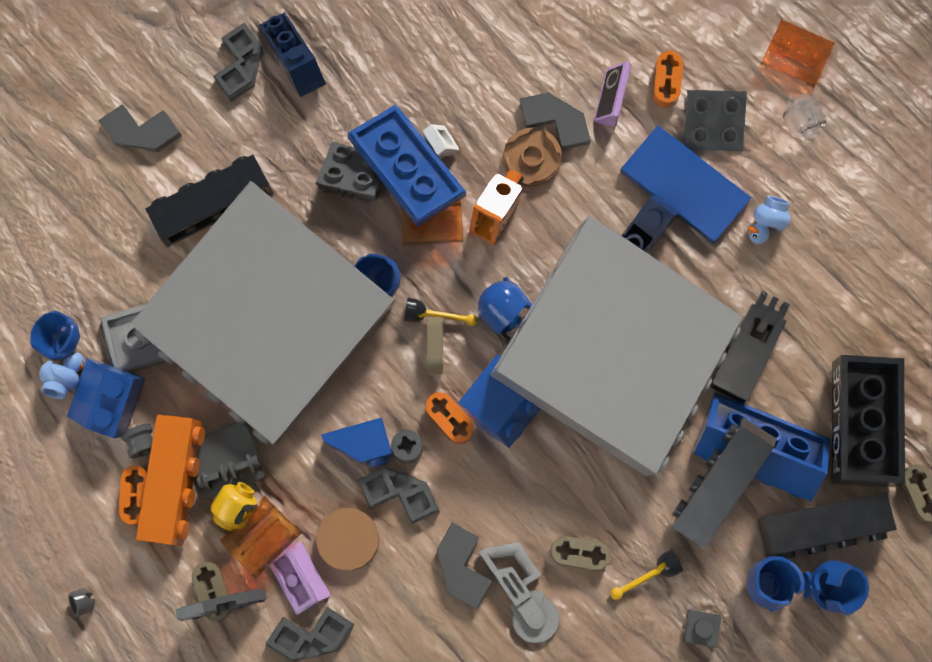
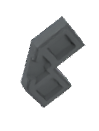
(242, 73)
(548, 109)
(151, 135)
(389, 484)
(460, 580)
(220, 604)
(298, 644)

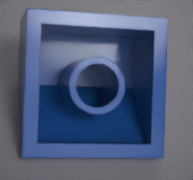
(105, 398)
(497, 407)

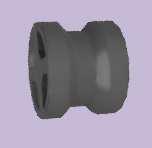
(138, 440)
(408, 452)

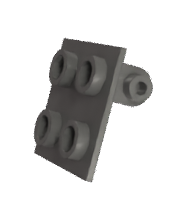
(715, 120)
(348, 172)
(228, 458)

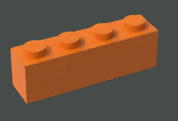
(170, 480)

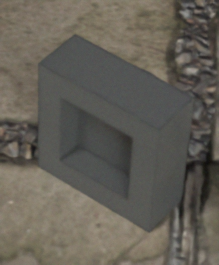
(702, 628)

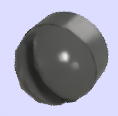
(80, 603)

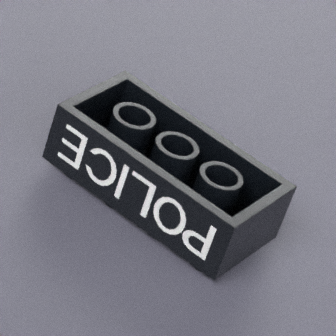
(868, 421)

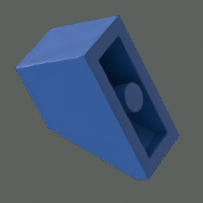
(362, 442)

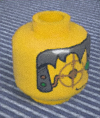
(234, 506)

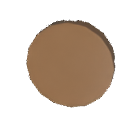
(533, 155)
(347, 539)

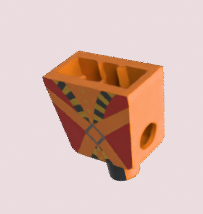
(496, 206)

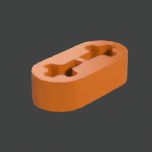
(674, 79)
(454, 413)
(127, 494)

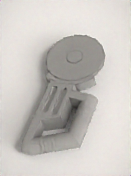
(533, 615)

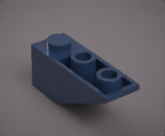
(293, 54)
(650, 223)

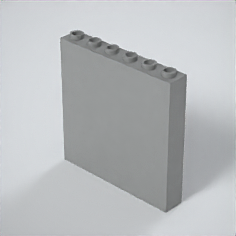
(261, 314)
(618, 347)

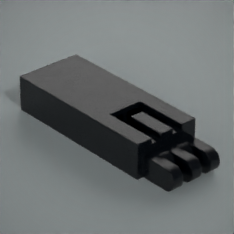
(747, 354)

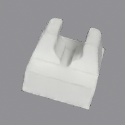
(440, 140)

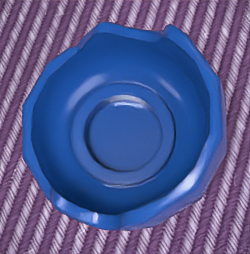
(381, 271)
(55, 335)

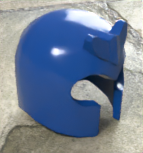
(501, 305)
(774, 582)
(837, 587)

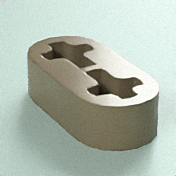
(434, 345)
(913, 493)
(580, 545)
(202, 588)

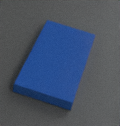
(406, 165)
(686, 183)

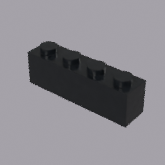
(204, 202)
(723, 482)
(827, 524)

